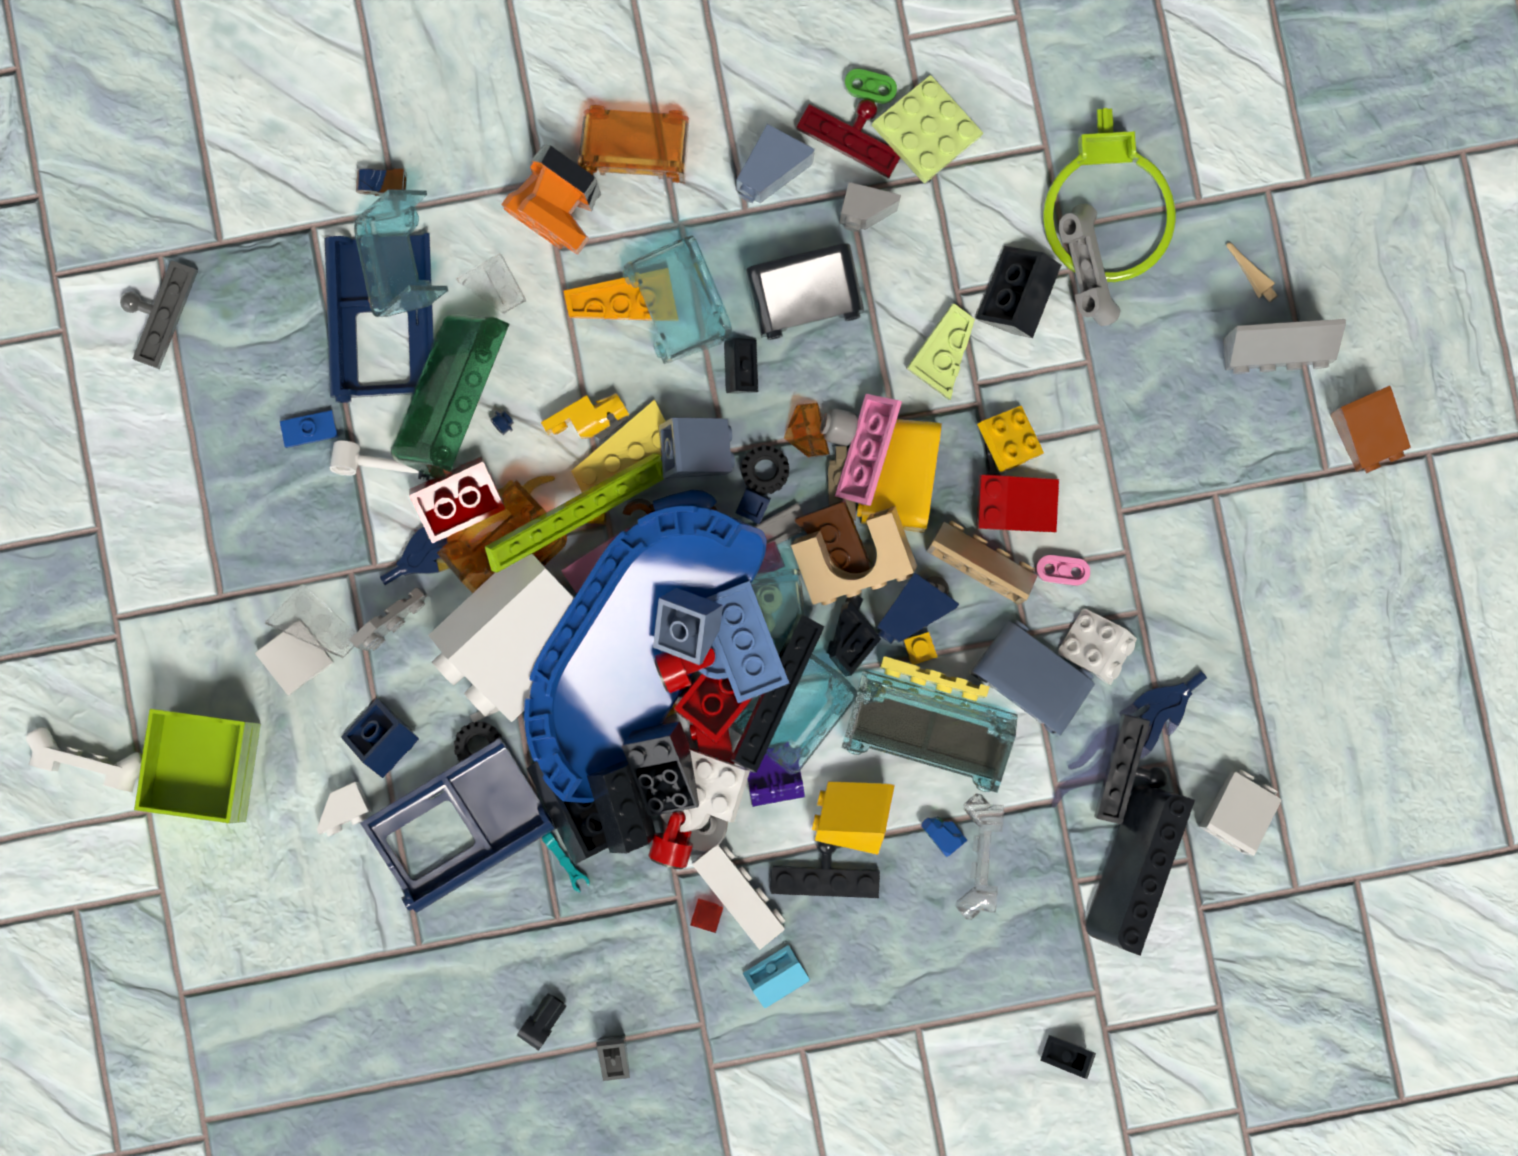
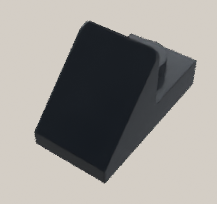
(1068, 1056)

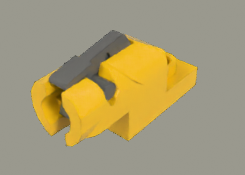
(589, 419)

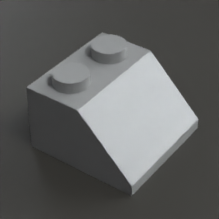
(866, 206)

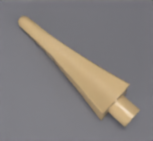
(1260, 282)

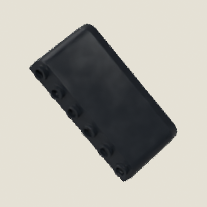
(1138, 867)

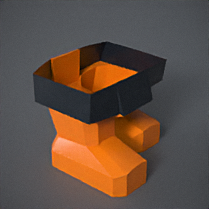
(551, 196)

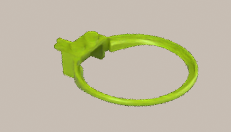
(1109, 148)

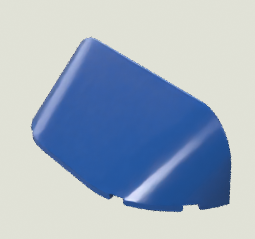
(599, 665)

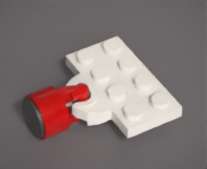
(719, 795)

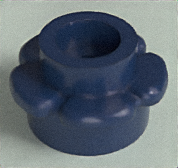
(502, 422)

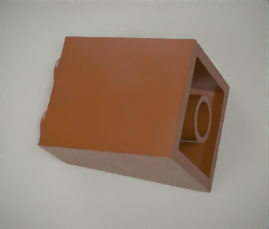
(1372, 430)

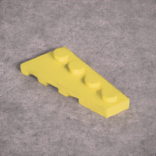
(623, 449)
(944, 684)

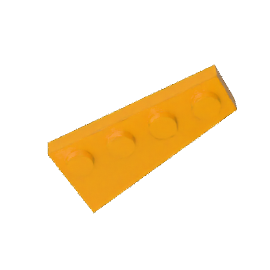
(607, 301)

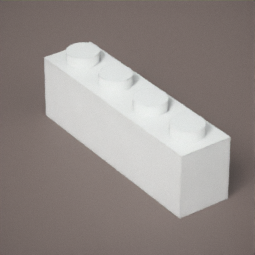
(738, 896)

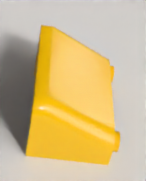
(907, 474)

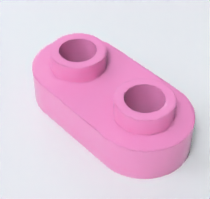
(1062, 570)

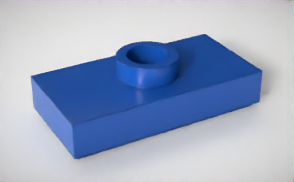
(308, 429)

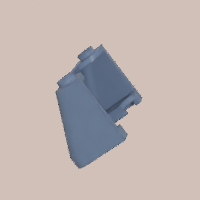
(1034, 677)

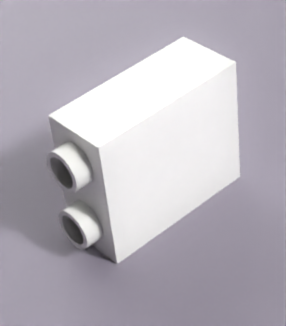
(501, 634)

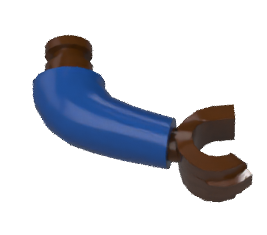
(686, 498)

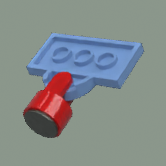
(739, 652)

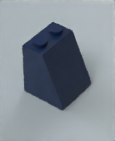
(914, 609)

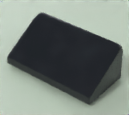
(741, 365)

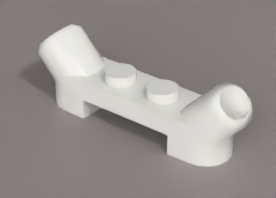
(49, 756)

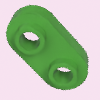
(871, 84)

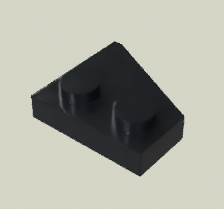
(852, 640)

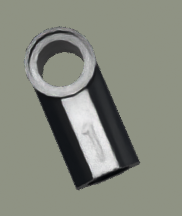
(539, 1025)

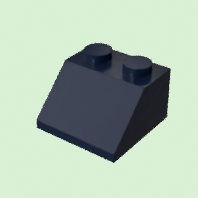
(379, 738)

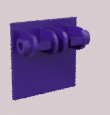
(774, 784)

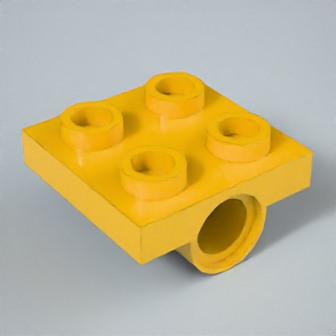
(1010, 438)

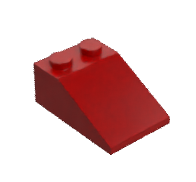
(1017, 503)

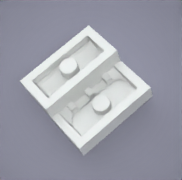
(292, 661)

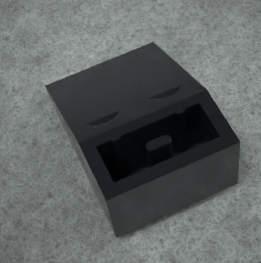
(662, 768)

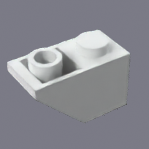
(342, 807)

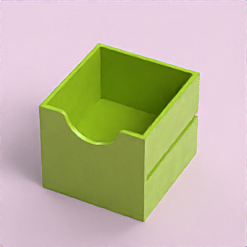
(197, 766)

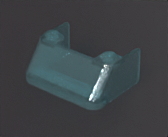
(389, 257)

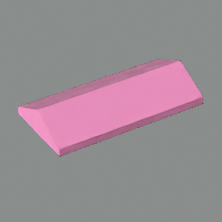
(868, 449)

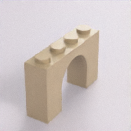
(828, 581)

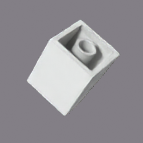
(1241, 812)

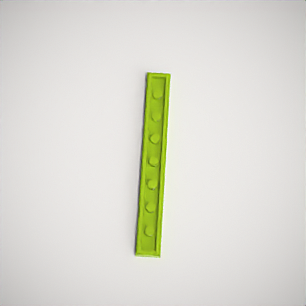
(574, 513)

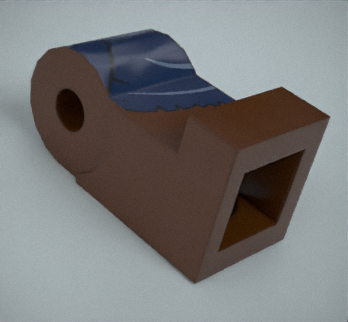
(379, 181)

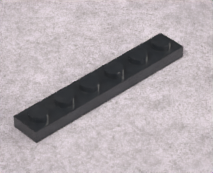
(774, 703)

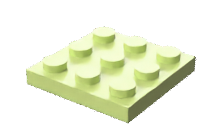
(927, 129)

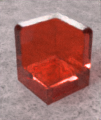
(706, 915)

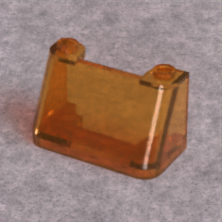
(634, 143)

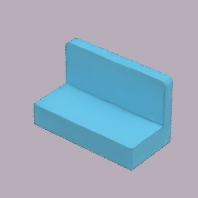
(776, 976)

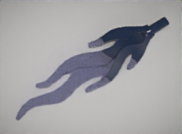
(1163, 705)

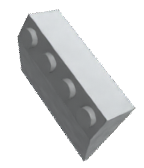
(1283, 345)

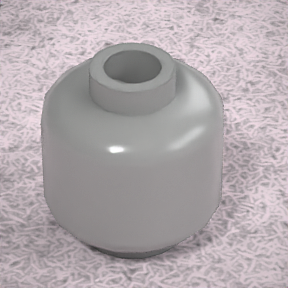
(839, 426)

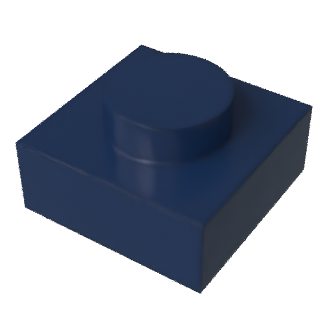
(753, 505)

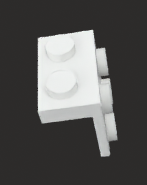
(1097, 645)

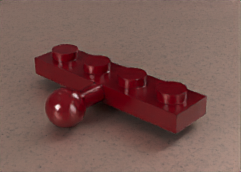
(850, 139)

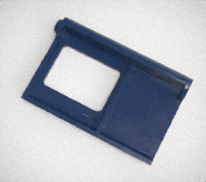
(348, 298)

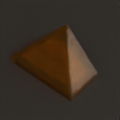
(805, 431)

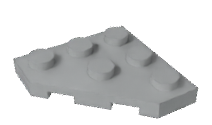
(372, 633)

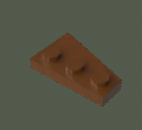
(839, 536)

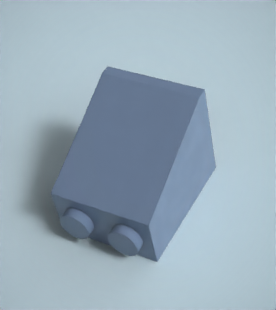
(772, 165)
(696, 447)

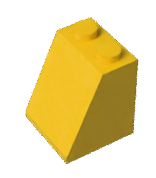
(853, 815)

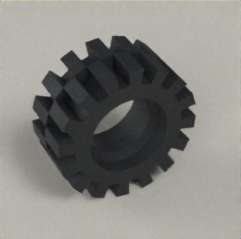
(765, 453)
(468, 732)

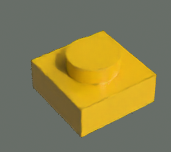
(920, 648)

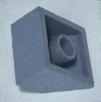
(686, 625)

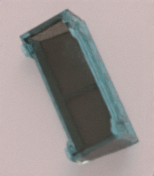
(931, 729)

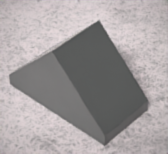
(613, 1058)

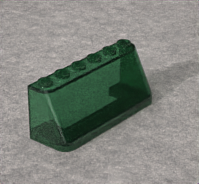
(447, 393)

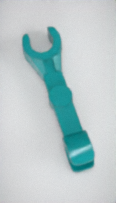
(565, 862)

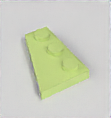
(942, 352)

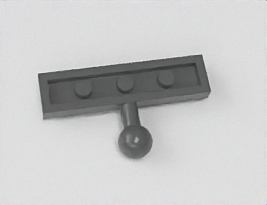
(162, 315)

